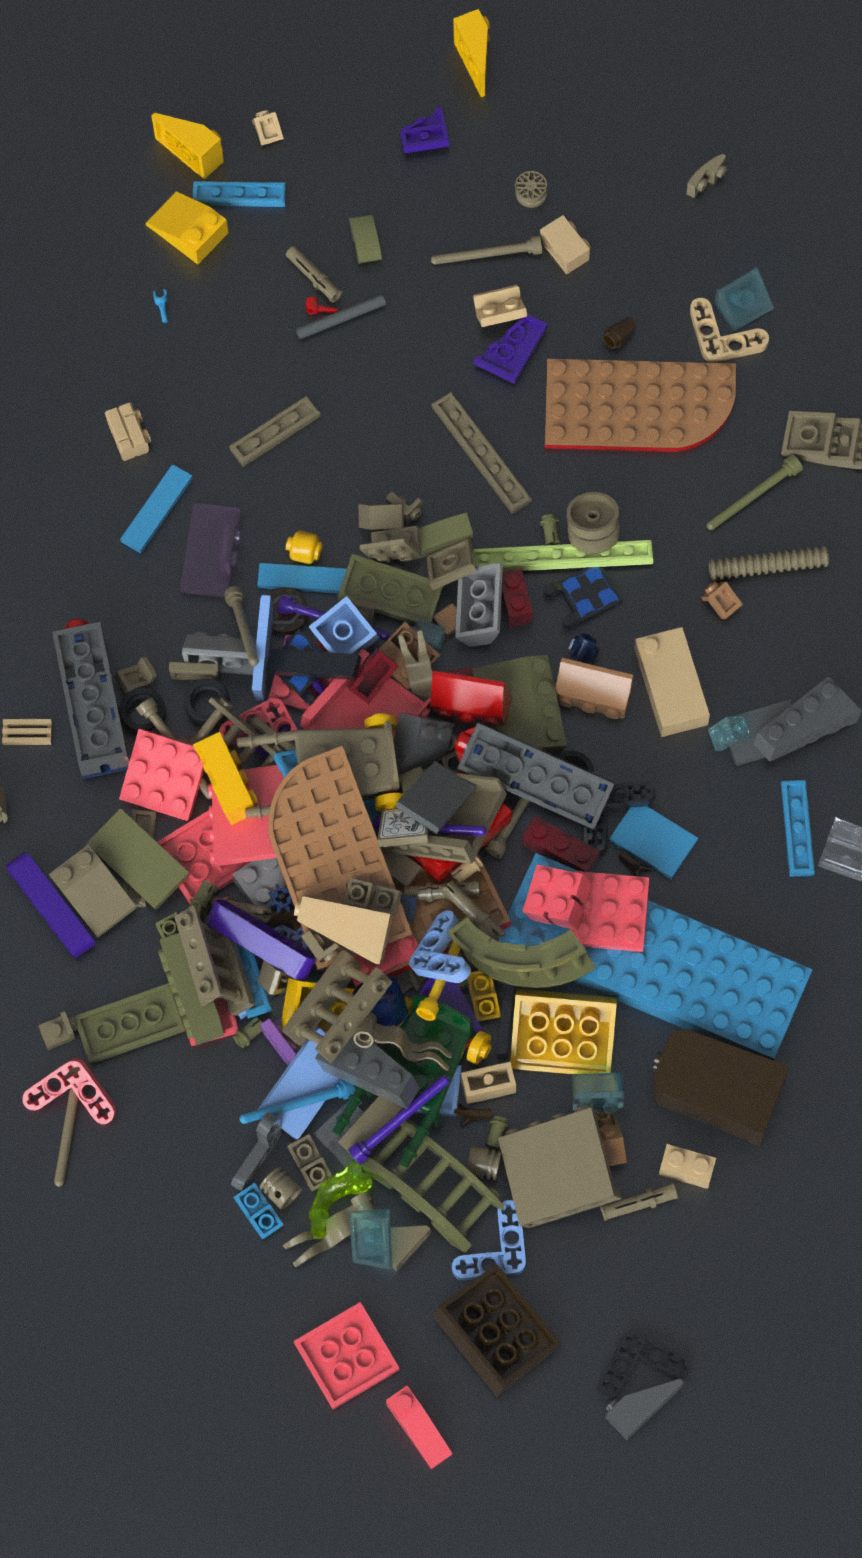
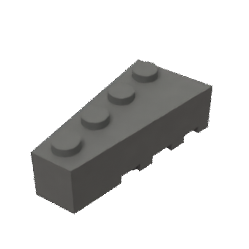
(813, 716)
(373, 1072)

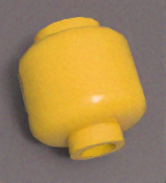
(304, 547)

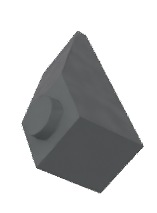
(637, 1408)

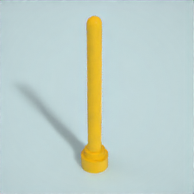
(428, 1007)

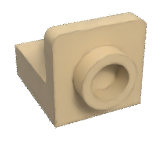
(267, 127)

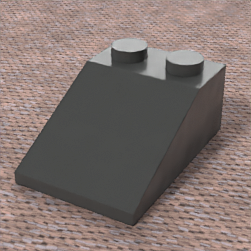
(420, 741)

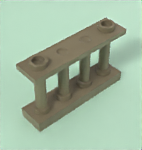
(223, 707)
(204, 972)
(323, 996)

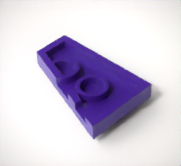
(512, 352)

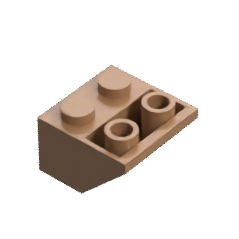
(393, 650)
(612, 1138)

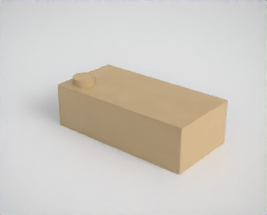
(671, 682)

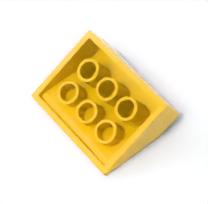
(563, 1032)

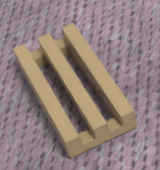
(27, 731)

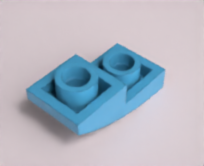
(258, 1211)

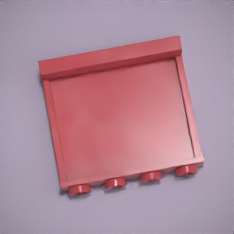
(343, 709)
(250, 837)

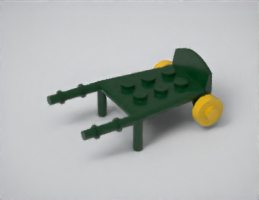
(456, 1035)

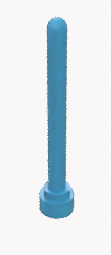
(340, 1090)

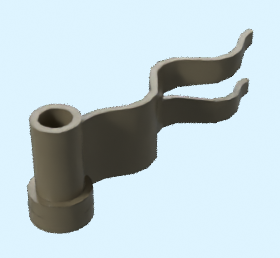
(418, 671)
(372, 1032)
(337, 1228)

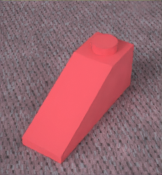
(418, 1427)

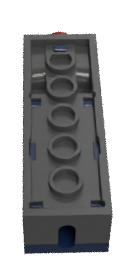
(91, 699)
(534, 773)

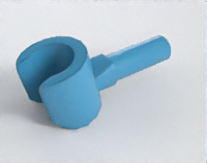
(161, 302)

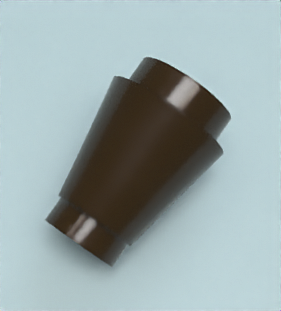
(618, 333)

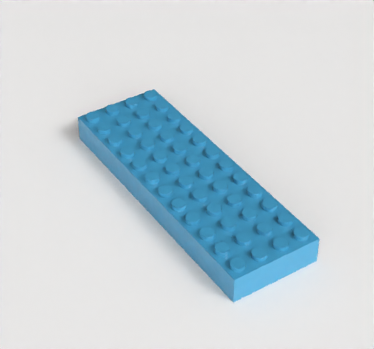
(686, 975)

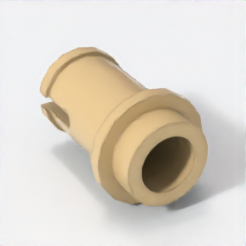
(465, 870)

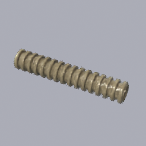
(770, 562)

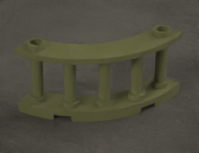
(522, 965)
(415, 1196)

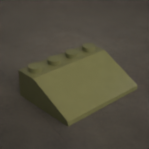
(534, 704)

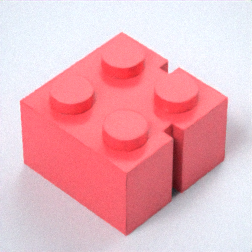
(553, 894)

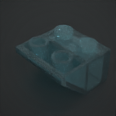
(598, 1091)

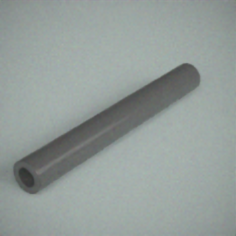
(340, 316)

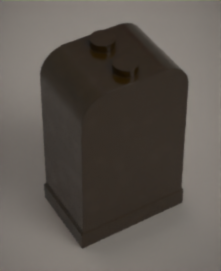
(718, 1084)

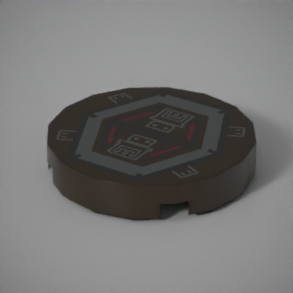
(288, 623)

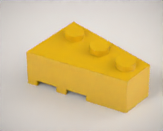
(226, 778)

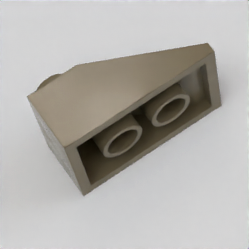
(92, 891)

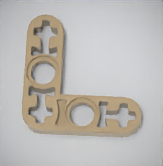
(721, 343)

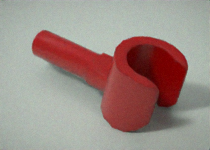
(313, 308)

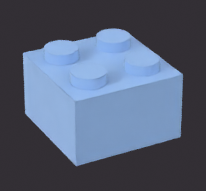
(344, 629)

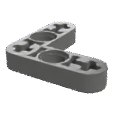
(268, 1134)

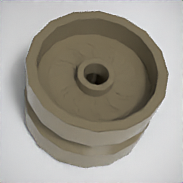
(593, 522)

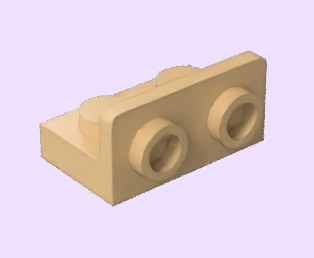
(499, 306)

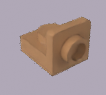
(721, 598)

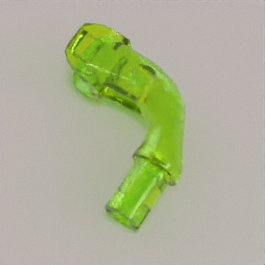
(337, 1186)

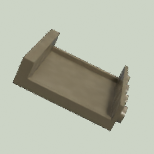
(476, 811)
(557, 1167)

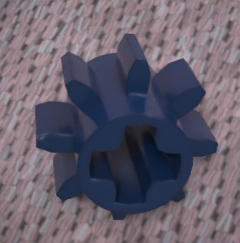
(584, 648)
(280, 906)

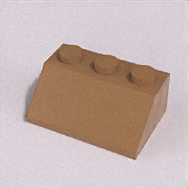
(593, 688)

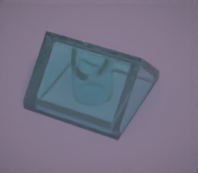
(743, 299)
(371, 1238)

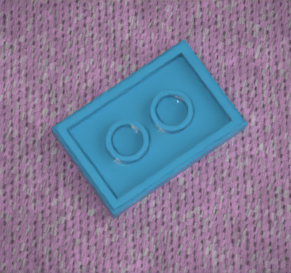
(653, 840)

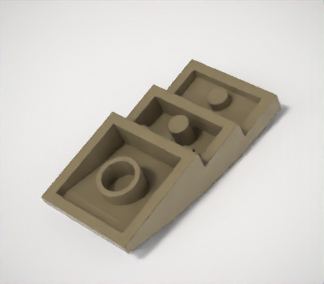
(824, 439)

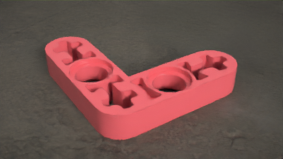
(264, 713)
(77, 1083)

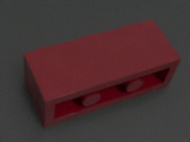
(559, 846)

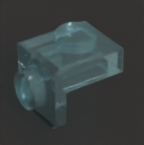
(728, 732)

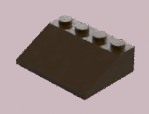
(496, 1329)

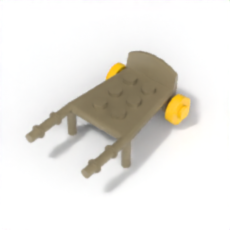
(367, 749)

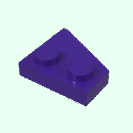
(425, 133)

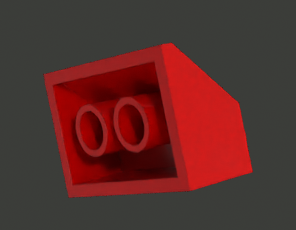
(470, 698)

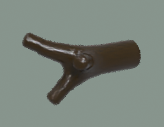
(633, 864)
(472, 1114)

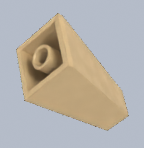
(350, 926)

